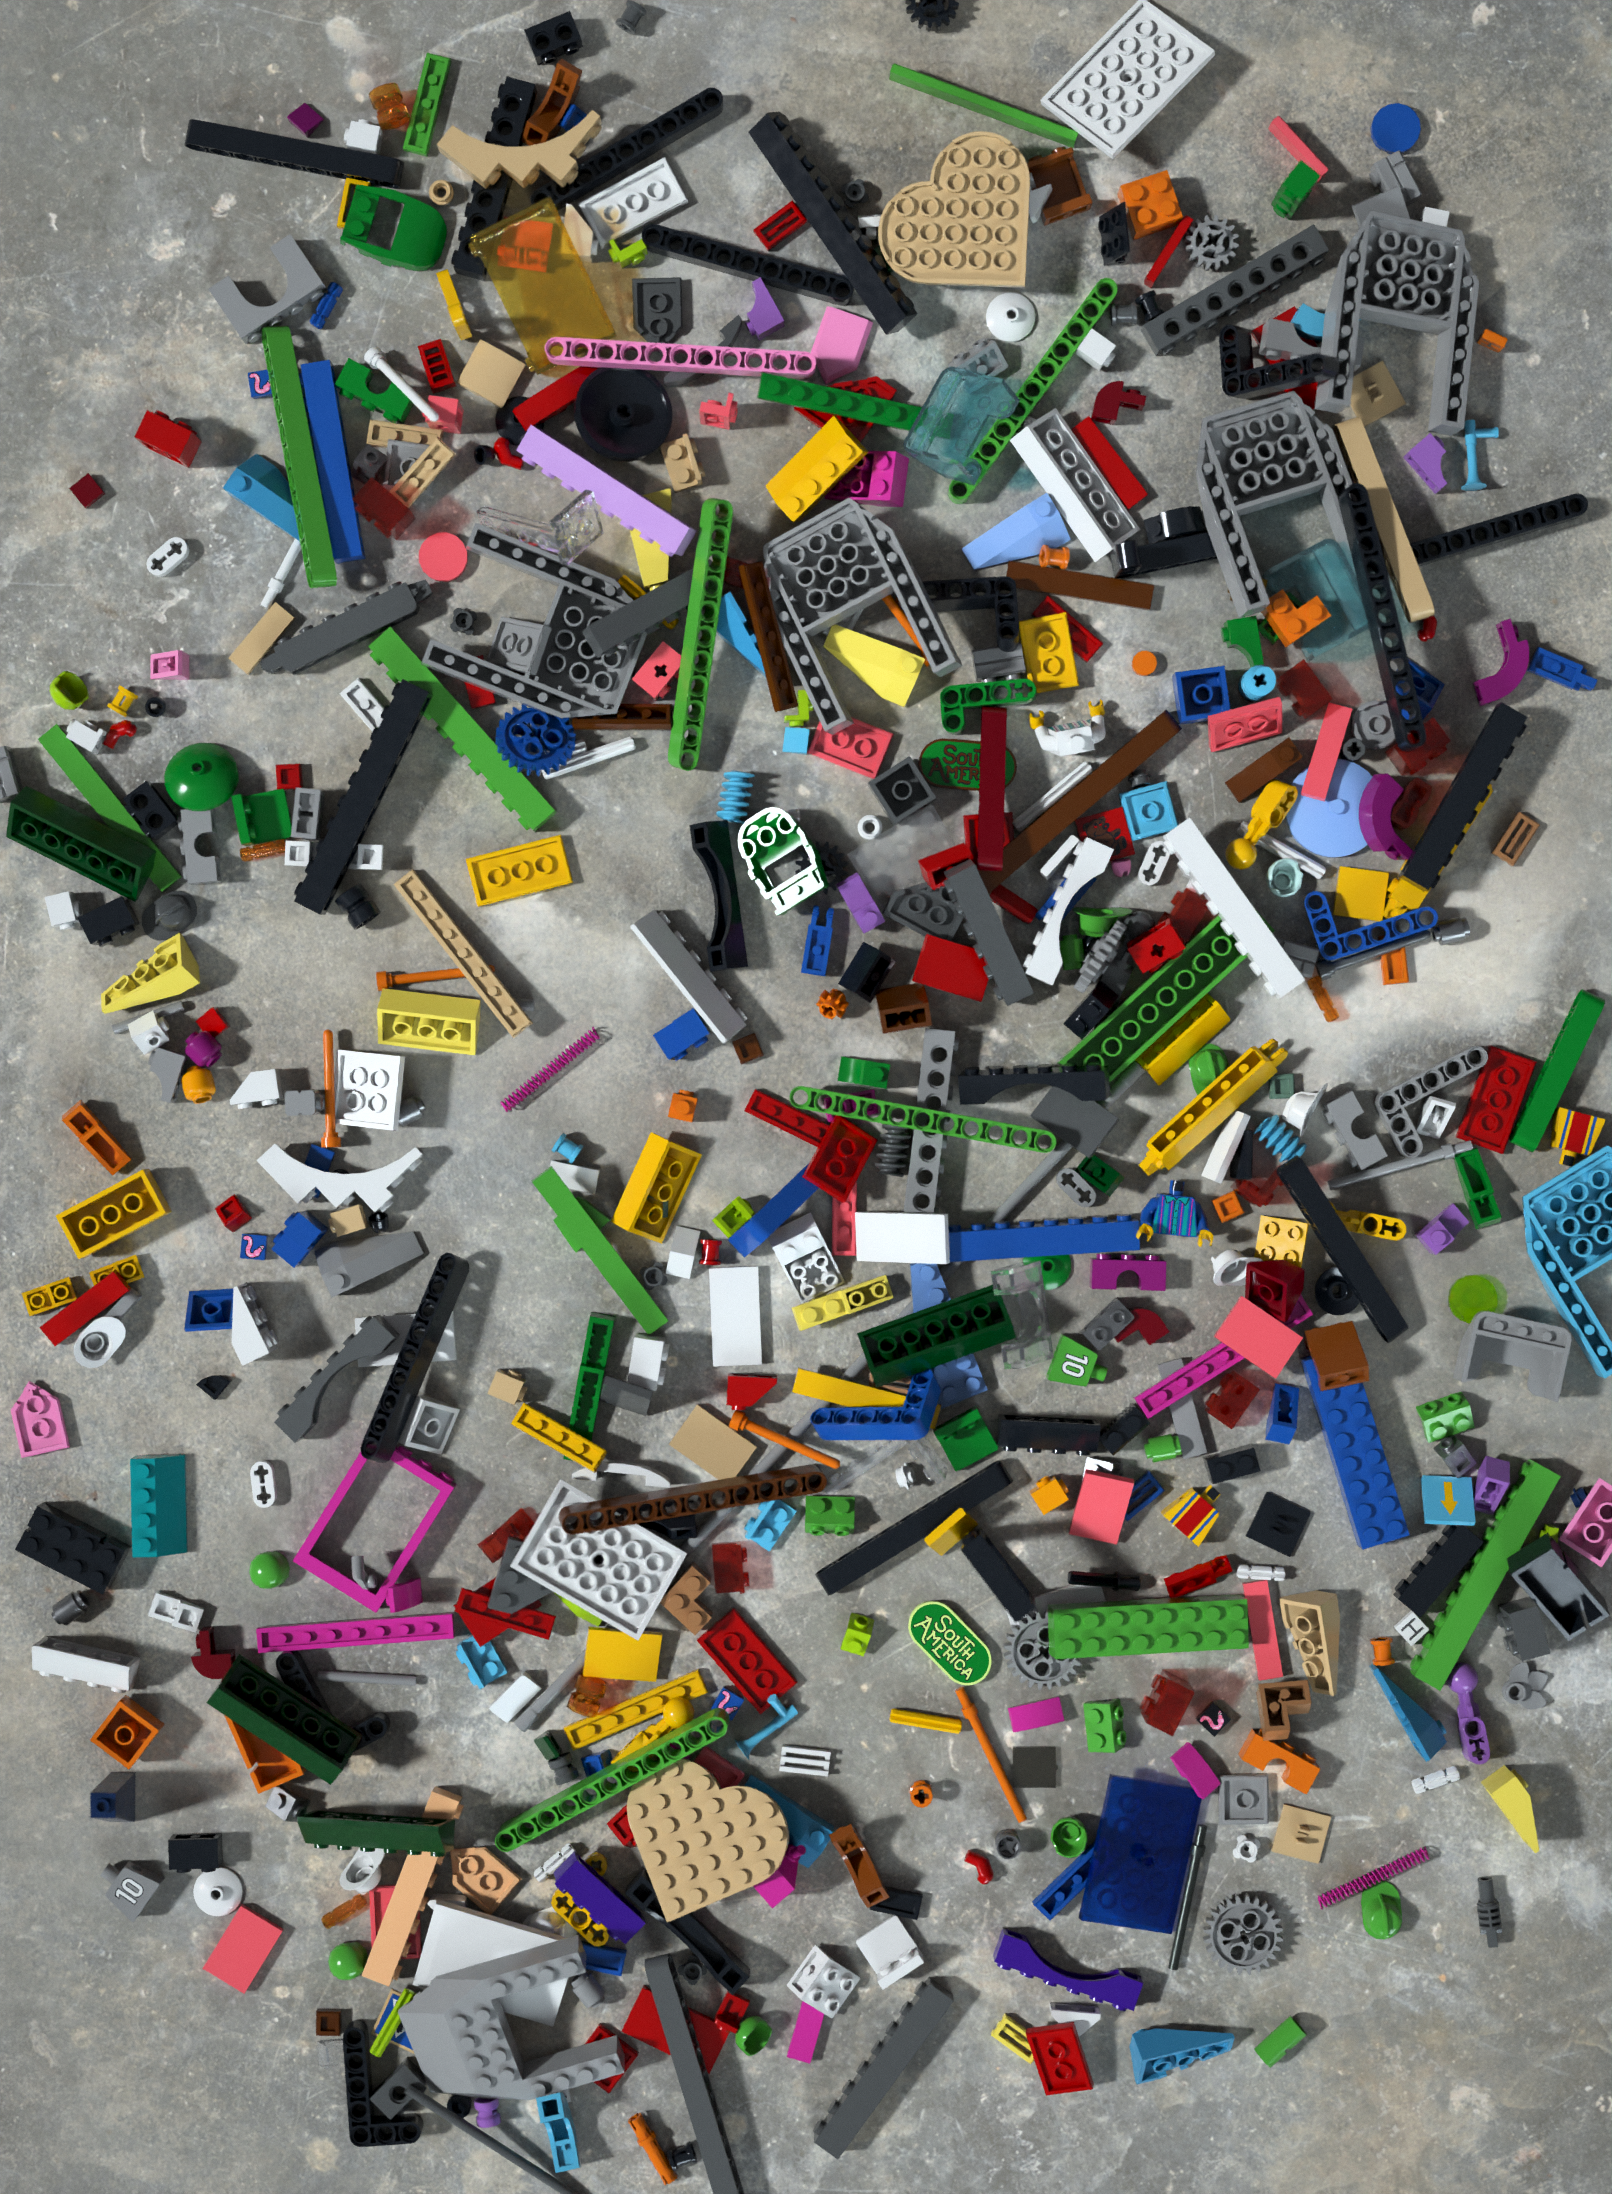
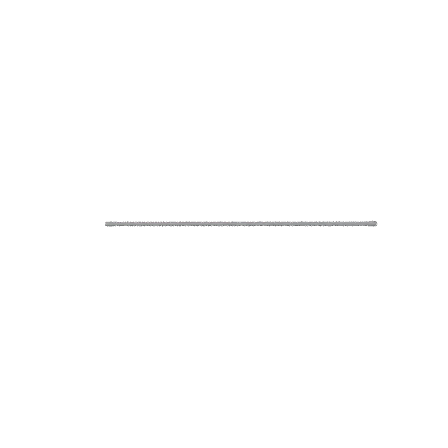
(1125, 1081)

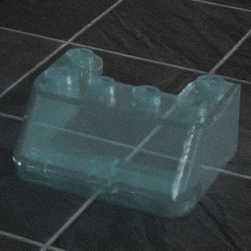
(954, 419)
(1326, 574)

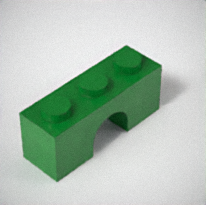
(1294, 190)
(355, 382)

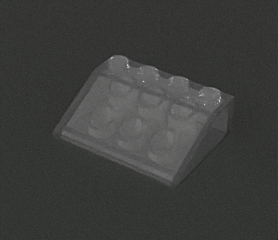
(892, 857)

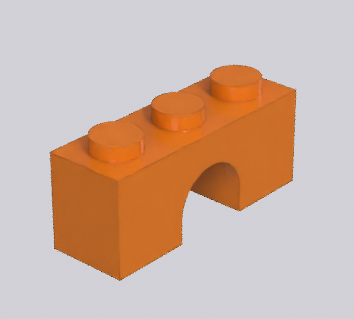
(1299, 1769)

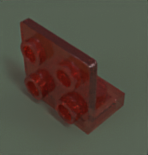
(1254, 1195)

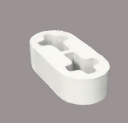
(164, 552)
(1148, 861)
(257, 1484)

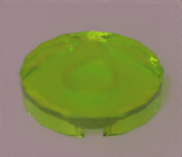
(1471, 1295)

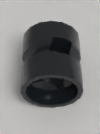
(355, 903)

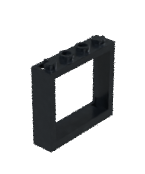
(997, 1574)

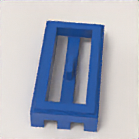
(1147, 1500)

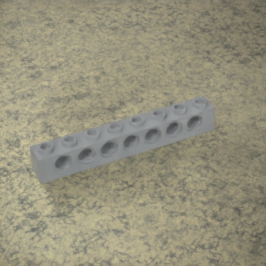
(932, 1039)

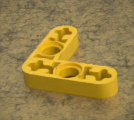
(454, 305)
(562, 1909)

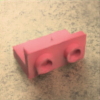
(719, 416)

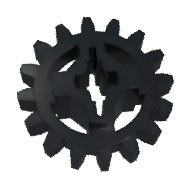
(937, 11)
(825, 851)

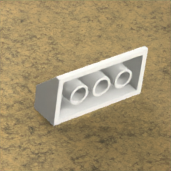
(85, 1664)

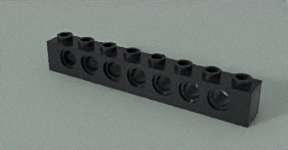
(510, 92)

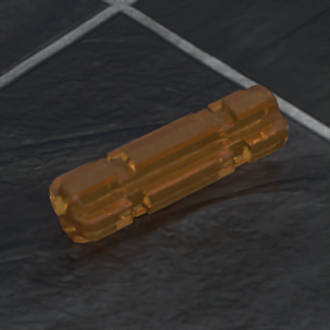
(263, 850)
(1323, 999)
(344, 1911)

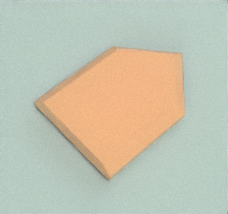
(482, 1877)

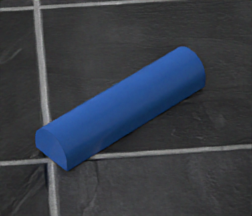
(1065, 1886)

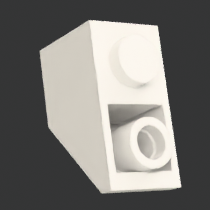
(259, 1086)

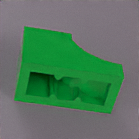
(1245, 637)
(863, 1072)

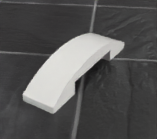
(366, 858)
(653, 1476)

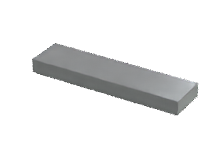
(1184, 1416)

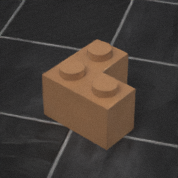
(682, 1598)
(1277, 1702)

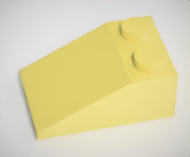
(1509, 1793)

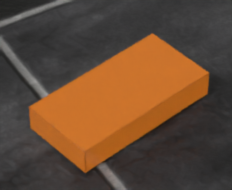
(1394, 966)

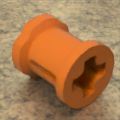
(1054, 556)
(1382, 1651)
(914, 1790)

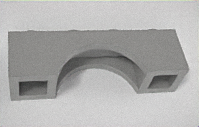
(1282, 342)

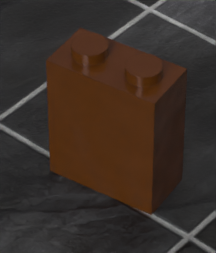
(903, 1008)

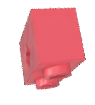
(449, 412)
(647, 678)

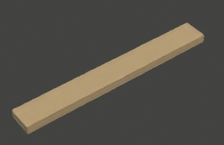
(463, 953)

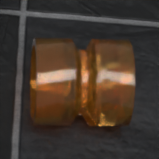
(390, 110)
(587, 1695)

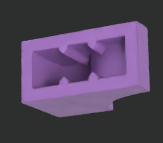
(764, 316)
(1426, 461)
(860, 903)
(1442, 1229)
(1491, 1484)

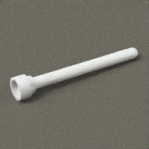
(377, 360)

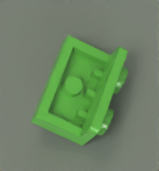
(1445, 1416)
(829, 1515)
(1104, 1726)

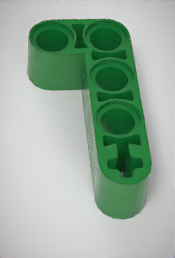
(988, 700)

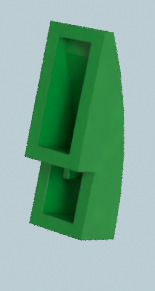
(1477, 1188)

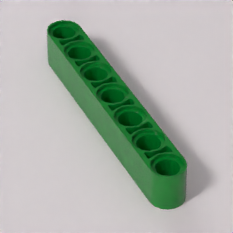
(1557, 1070)

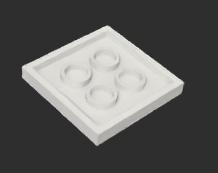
(368, 1089)

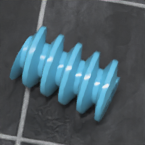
(1266, 682)
(734, 796)
(1279, 1138)

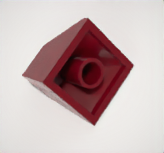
(1274, 1286)

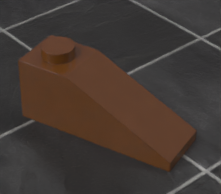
(1263, 769)

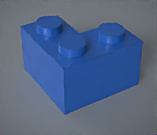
(682, 1034)
(298, 1237)

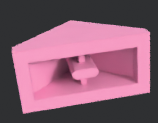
(170, 666)

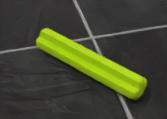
(391, 2024)

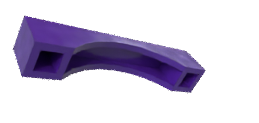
(1114, 1986)

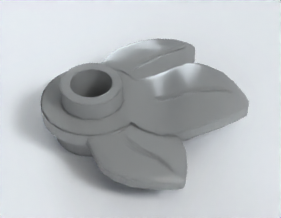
(1528, 1687)

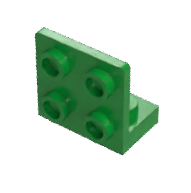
(262, 817)
(965, 1438)

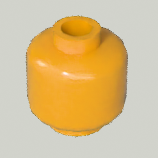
(198, 1084)

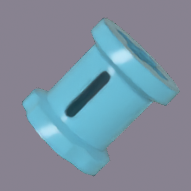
(567, 1148)

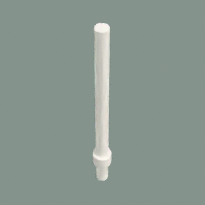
(276, 584)

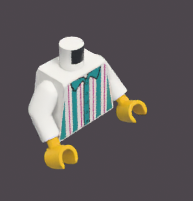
(1073, 736)

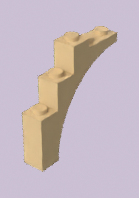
(554, 157)

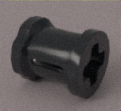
(1149, 305)
(682, 2156)

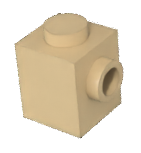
(348, 1220)
(508, 1386)

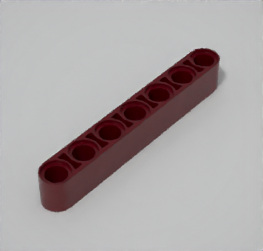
(991, 789)

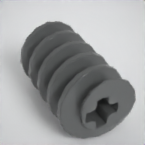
(892, 1150)

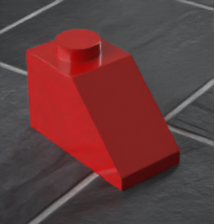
(747, 1389)

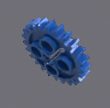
(518, 748)

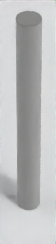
(367, 1678)

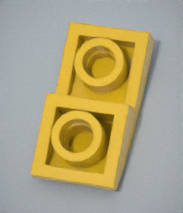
(128, 1268)
(49, 1296)

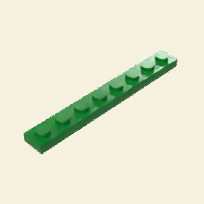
(837, 402)

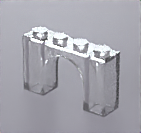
(1034, 1339)

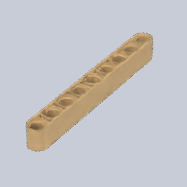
(1393, 540)

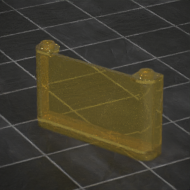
(541, 281)

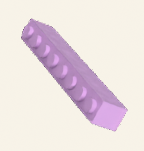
(609, 492)

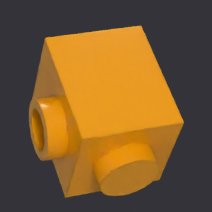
(1049, 1493)

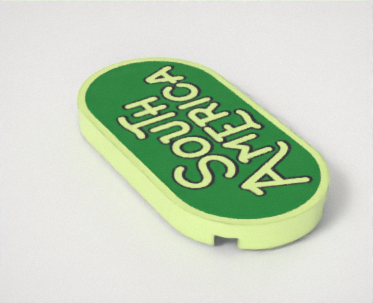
(949, 1642)

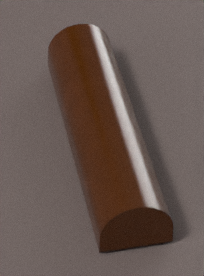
(629, 718)

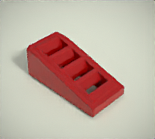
(443, 384)

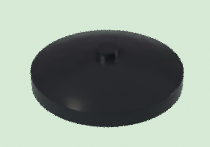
(623, 413)

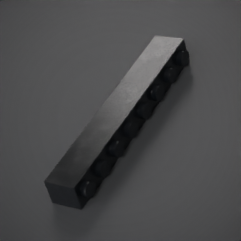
(1463, 796)

